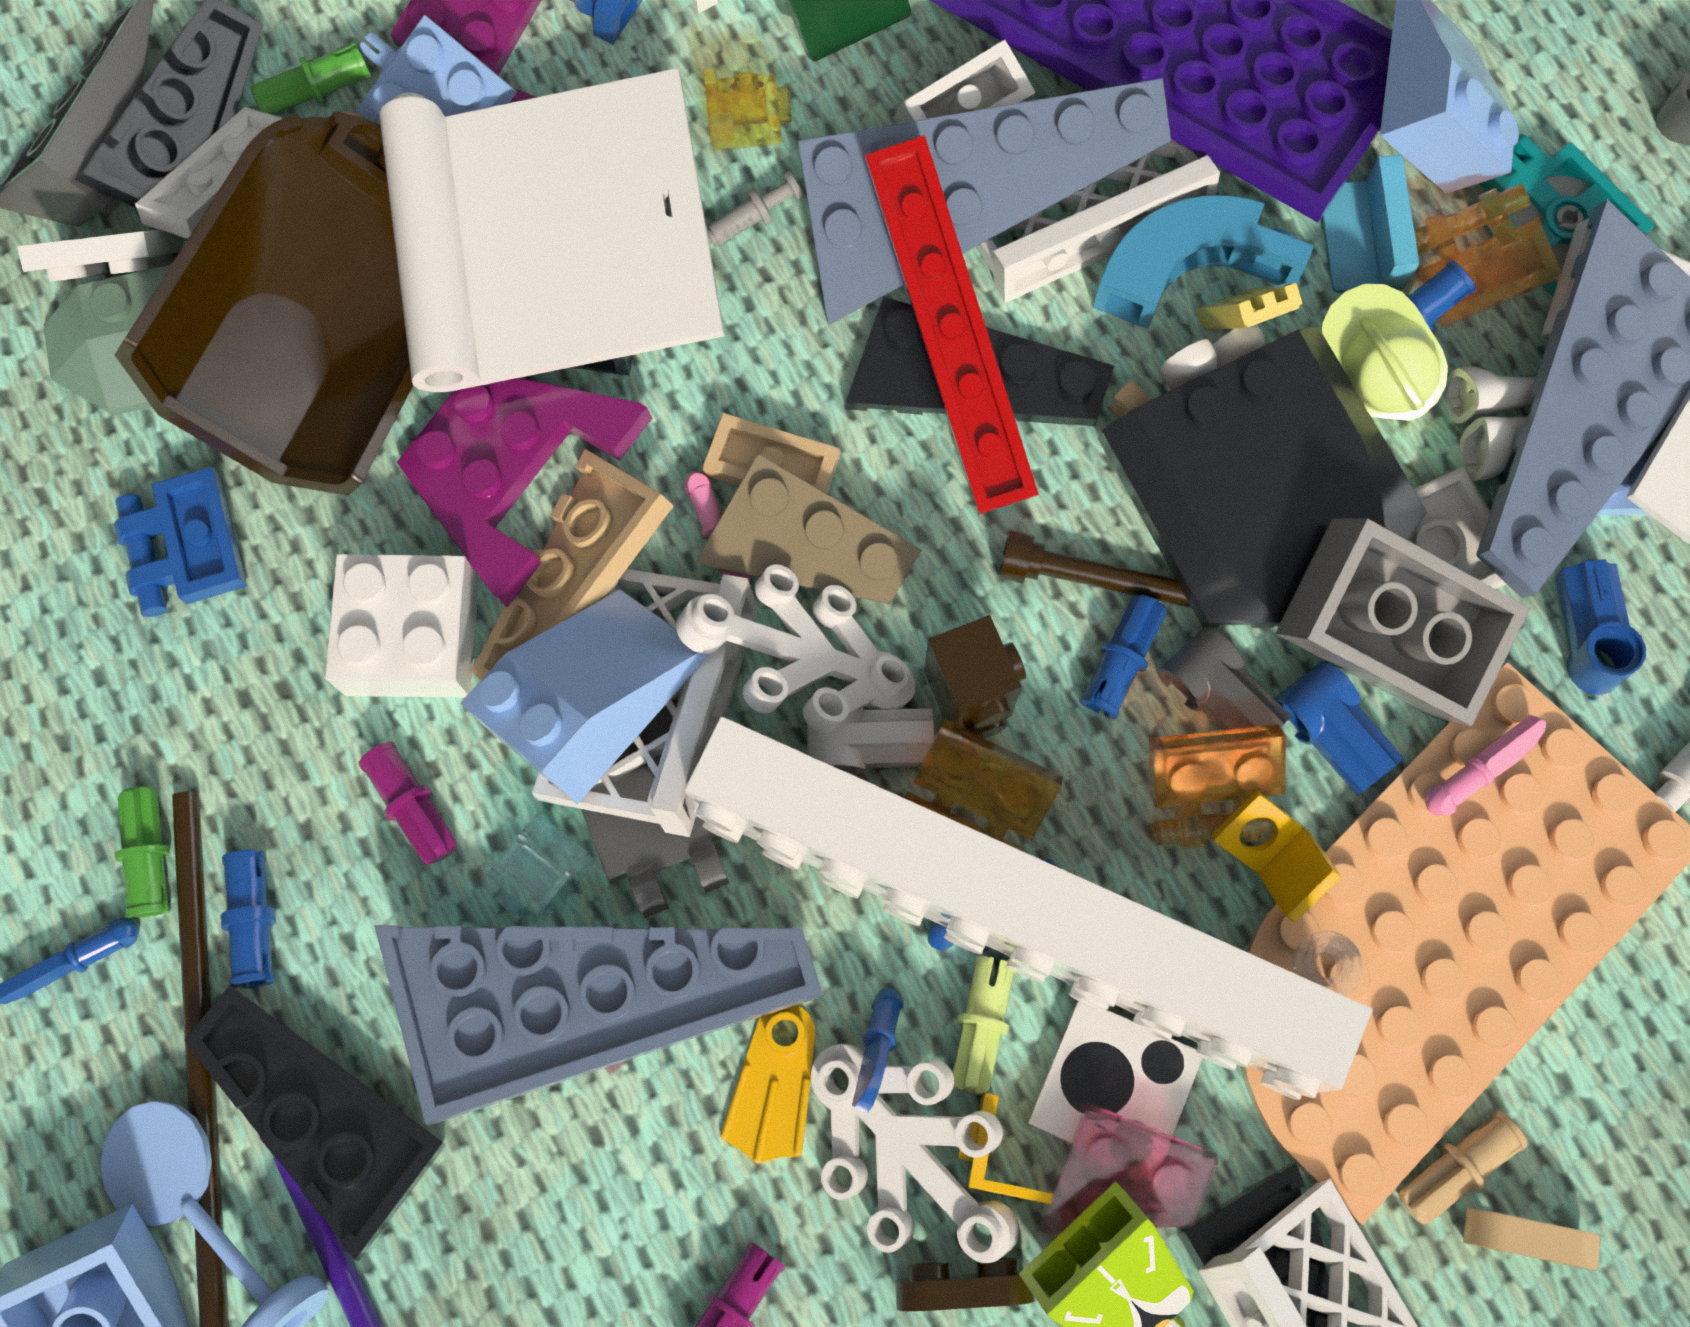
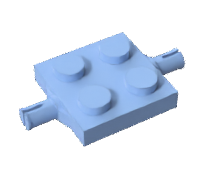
(435, 68)

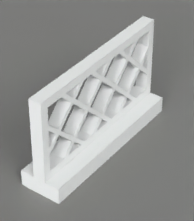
(1100, 223)
(699, 708)
(1255, 1297)

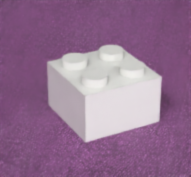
(402, 626)

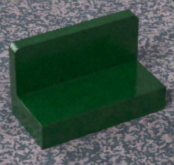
(836, 24)

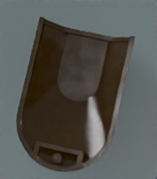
(285, 311)

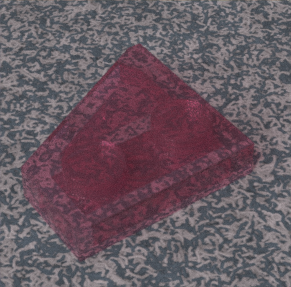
(1154, 1168)

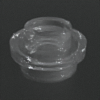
(1341, 949)

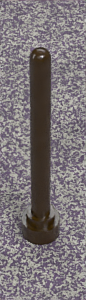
(1029, 559)

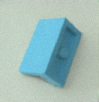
(1372, 230)

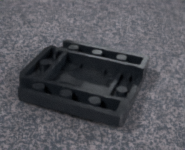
(1251, 471)

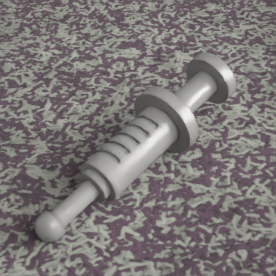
(752, 211)

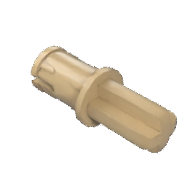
(1462, 1168)

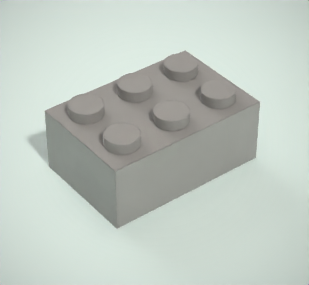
(1402, 620)

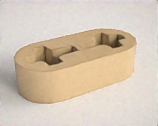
(1532, 1238)

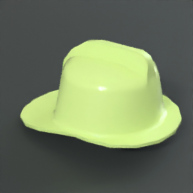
(1386, 351)

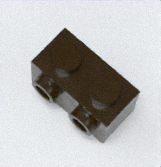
(974, 676)

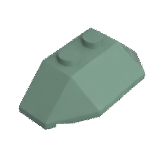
(88, 333)

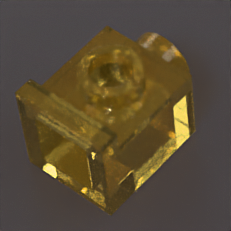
(745, 110)

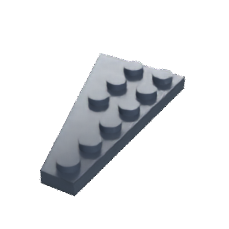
(992, 171)
(1599, 399)
(542, 1004)

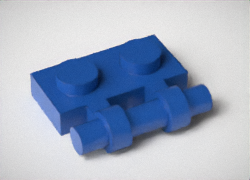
(197, 537)

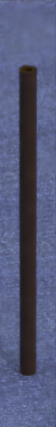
(196, 1003)

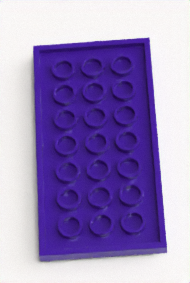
(1257, 85)

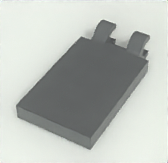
(642, 847)

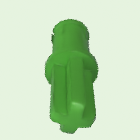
(311, 79)
(142, 853)

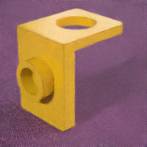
(1287, 863)
(977, 1166)

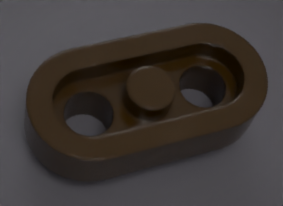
(933, 1288)

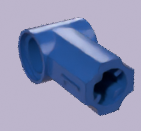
(1598, 621)
(1329, 717)

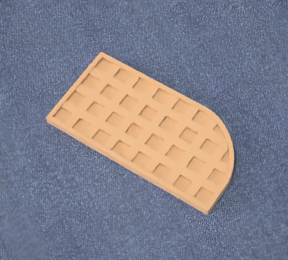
(1465, 932)

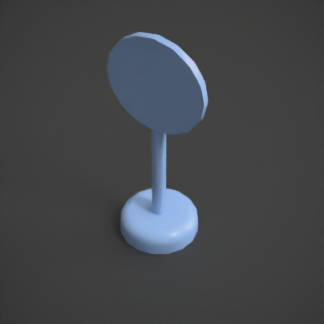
(163, 1166)

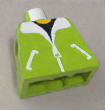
(1109, 1270)

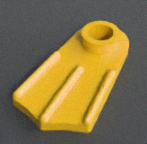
(773, 1091)

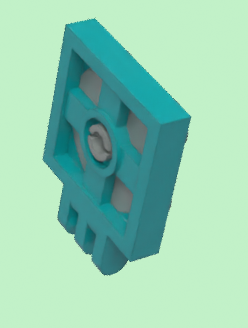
(1561, 194)

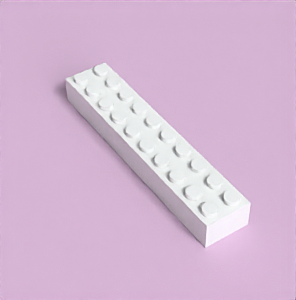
(1029, 910)

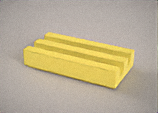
(1250, 307)

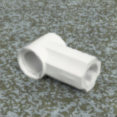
(874, 740)

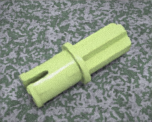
(982, 1027)

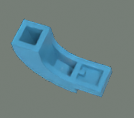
(1191, 236)

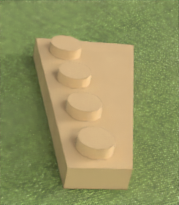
(585, 556)

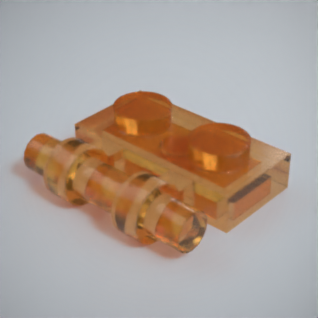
(1500, 267)
(1214, 769)
(986, 781)

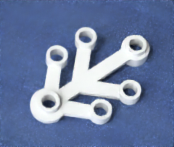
(876, 676)
(902, 1147)

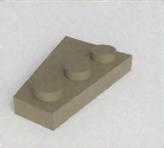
(811, 533)

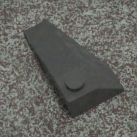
(45, 171)

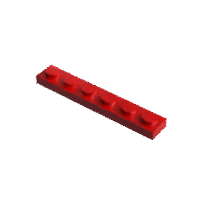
(951, 324)

